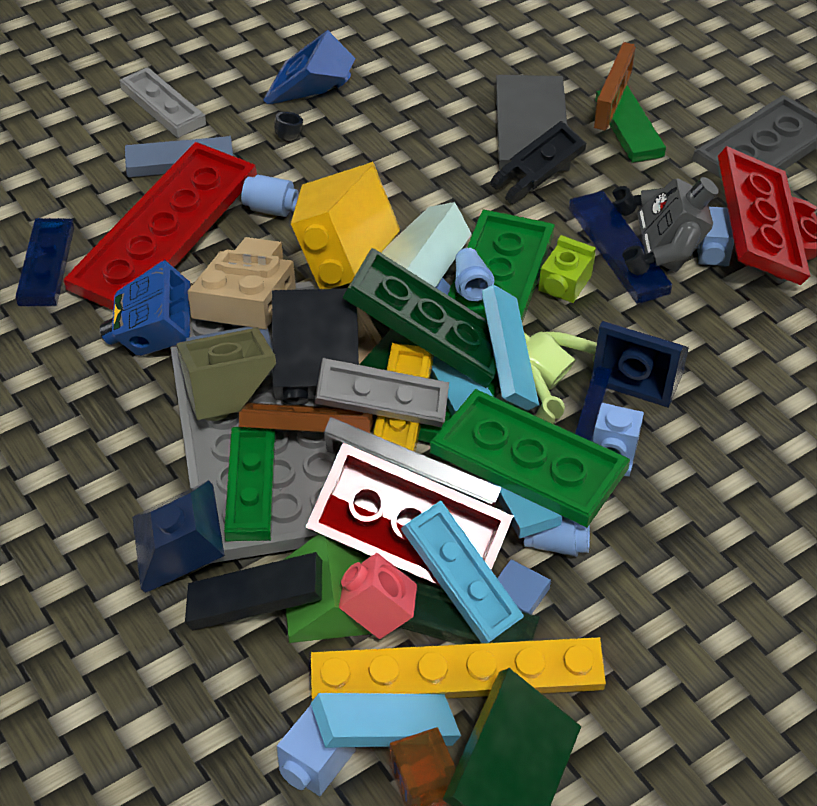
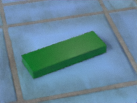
(635, 130)
(250, 484)

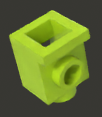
(567, 269)

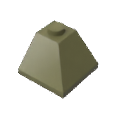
(224, 371)

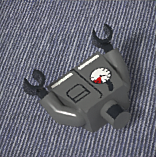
(670, 222)

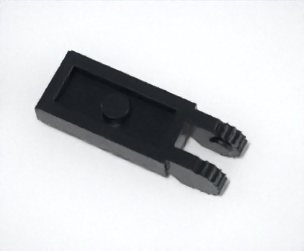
(539, 161)

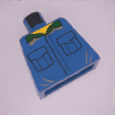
(150, 311)

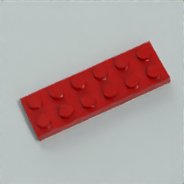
(162, 222)

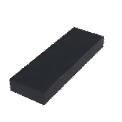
(254, 591)

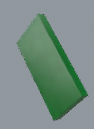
(530, 457)

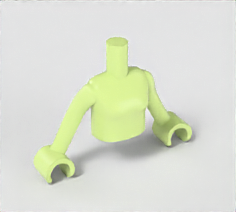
(551, 365)

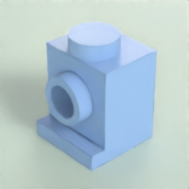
(719, 242)
(618, 430)

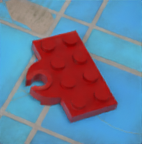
(766, 221)

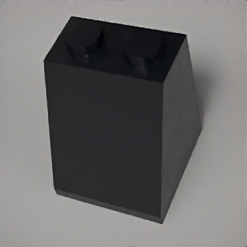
(306, 330)

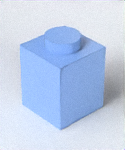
(306, 760)

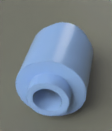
(269, 195)

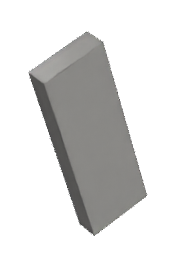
(162, 102)
(382, 392)

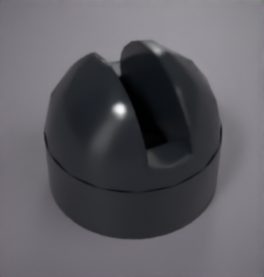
(288, 125)

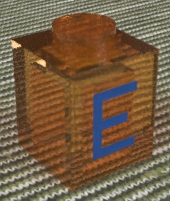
(422, 768)

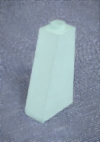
(430, 242)

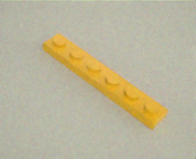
(461, 669)

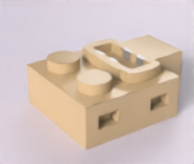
(240, 284)

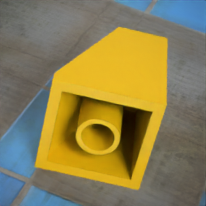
(341, 222)

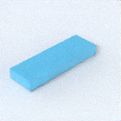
(509, 348)
(462, 572)
(381, 718)

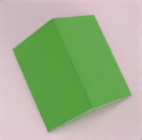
(324, 617)

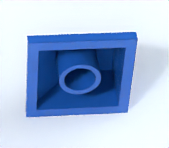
(312, 70)

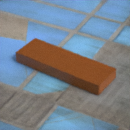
(614, 86)
(300, 417)

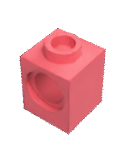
(377, 595)

